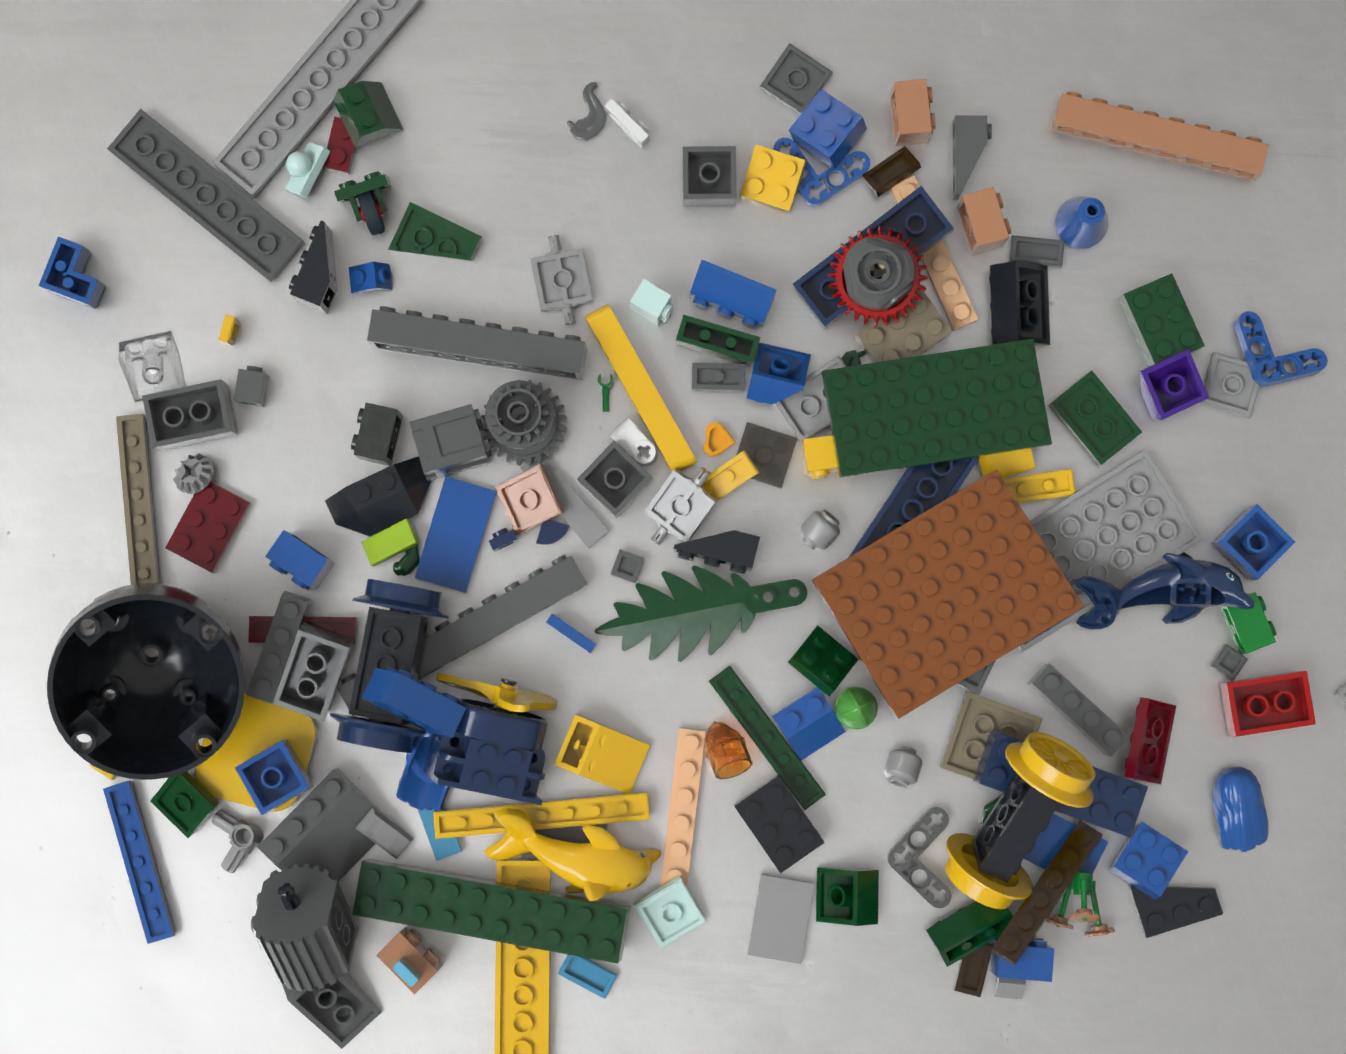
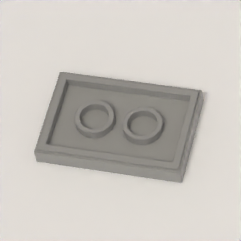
(808, 409)
(781, 918)

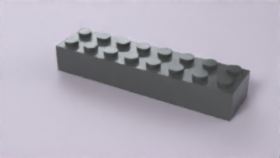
(477, 344)

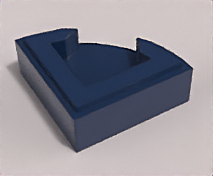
(551, 532)

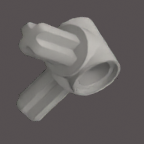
(239, 846)

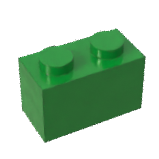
(1250, 626)

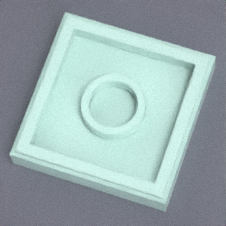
(670, 912)

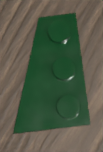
(433, 235)

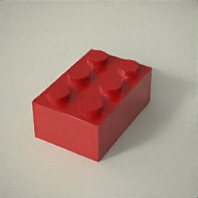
(1267, 703)

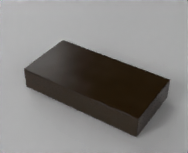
(891, 171)
(973, 971)

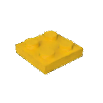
(773, 178)

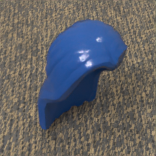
(415, 784)
(1240, 809)

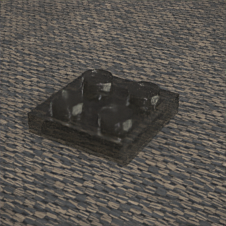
(769, 452)

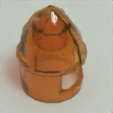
(726, 751)

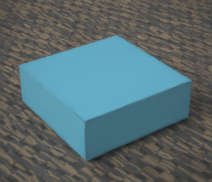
(406, 972)

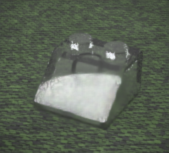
(151, 364)

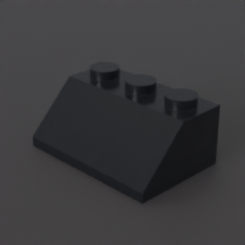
(1019, 303)

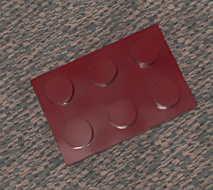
(208, 526)
(1150, 740)

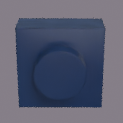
(503, 539)

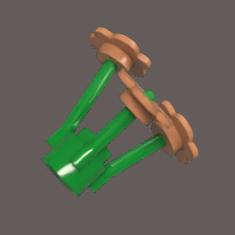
(1082, 885)

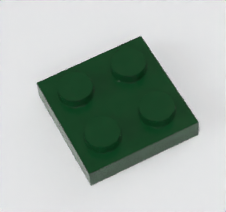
(823, 660)
(184, 802)

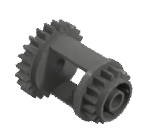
(533, 433)

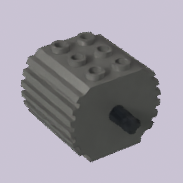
(304, 927)

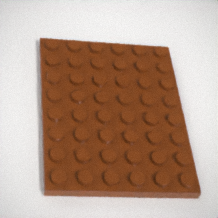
(947, 594)

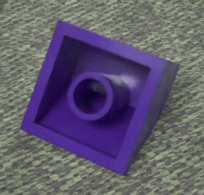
(1172, 385)

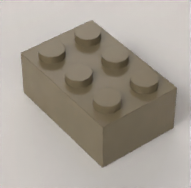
(906, 338)

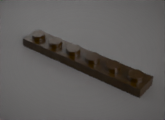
(1046, 893)

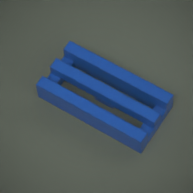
(571, 633)

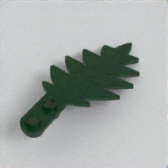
(695, 611)

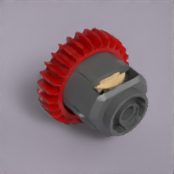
(893, 271)

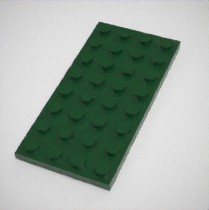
(936, 408)

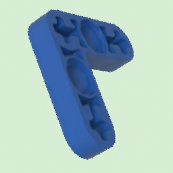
(812, 180)
(1267, 360)

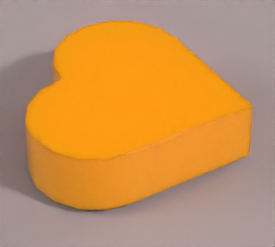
(717, 440)

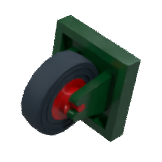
(370, 209)

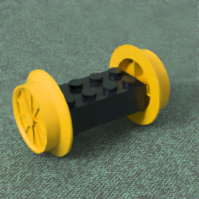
(1045, 778)

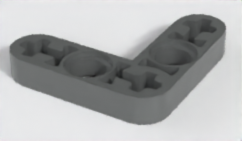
(913, 863)

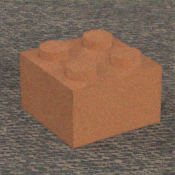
(911, 112)
(983, 220)
(409, 947)

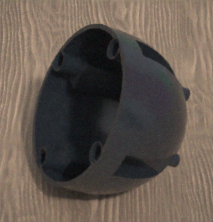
(148, 722)

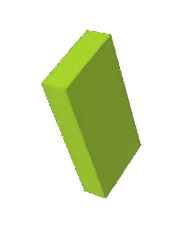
(390, 542)

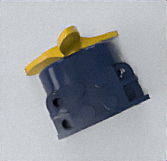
(495, 744)

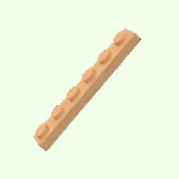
(942, 272)
(683, 805)

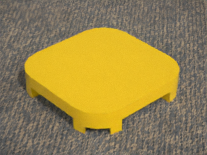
(256, 730)

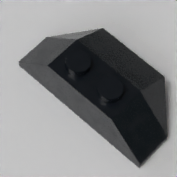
(381, 498)

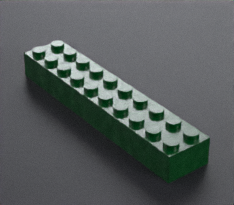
(491, 910)

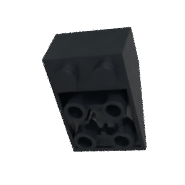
(316, 280)
(728, 548)

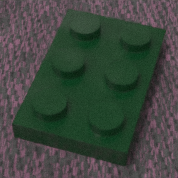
(1095, 418)

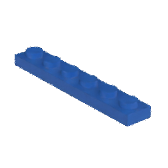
(139, 862)

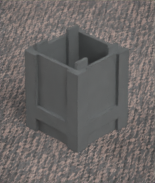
(450, 442)

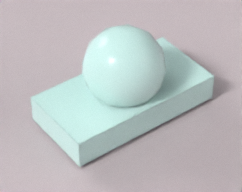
(305, 168)

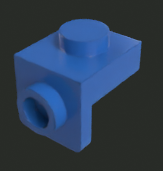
(370, 277)

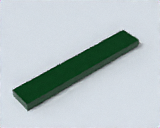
(767, 737)

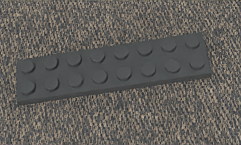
(205, 195)

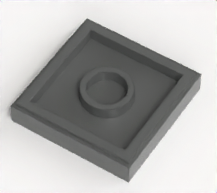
(795, 79)

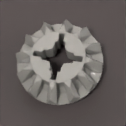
(204, 471)

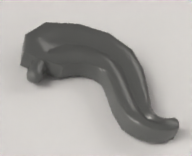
(594, 122)

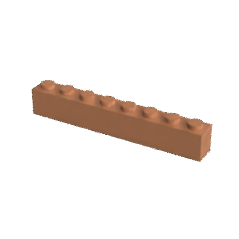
(1160, 136)

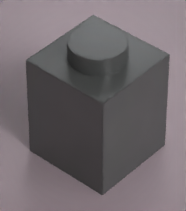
(251, 386)

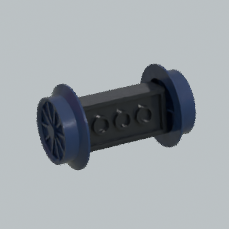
(389, 640)

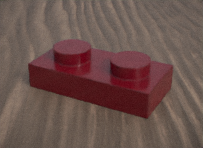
(340, 149)

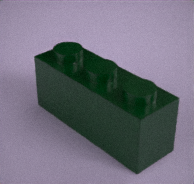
(717, 340)
(968, 931)

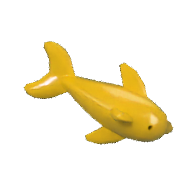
(589, 867)

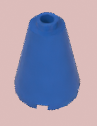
(1082, 222)

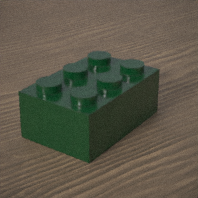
(1160, 320)

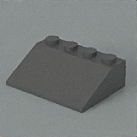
(323, 829)

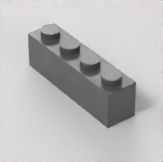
(278, 646)
(1078, 710)

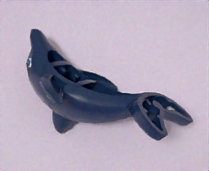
(1180, 583)

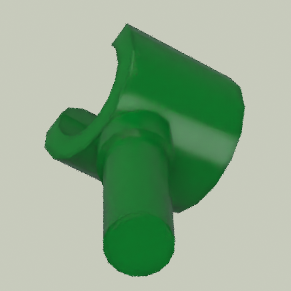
(605, 392)

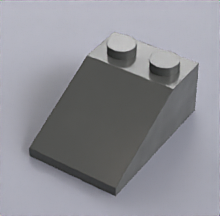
(337, 1009)

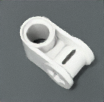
(631, 439)

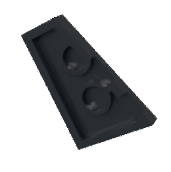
(1175, 908)

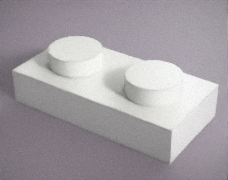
(620, 115)

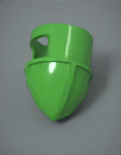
(856, 708)

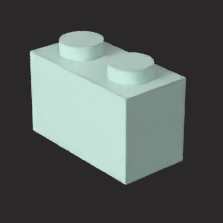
(652, 303)

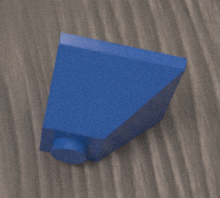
(777, 374)

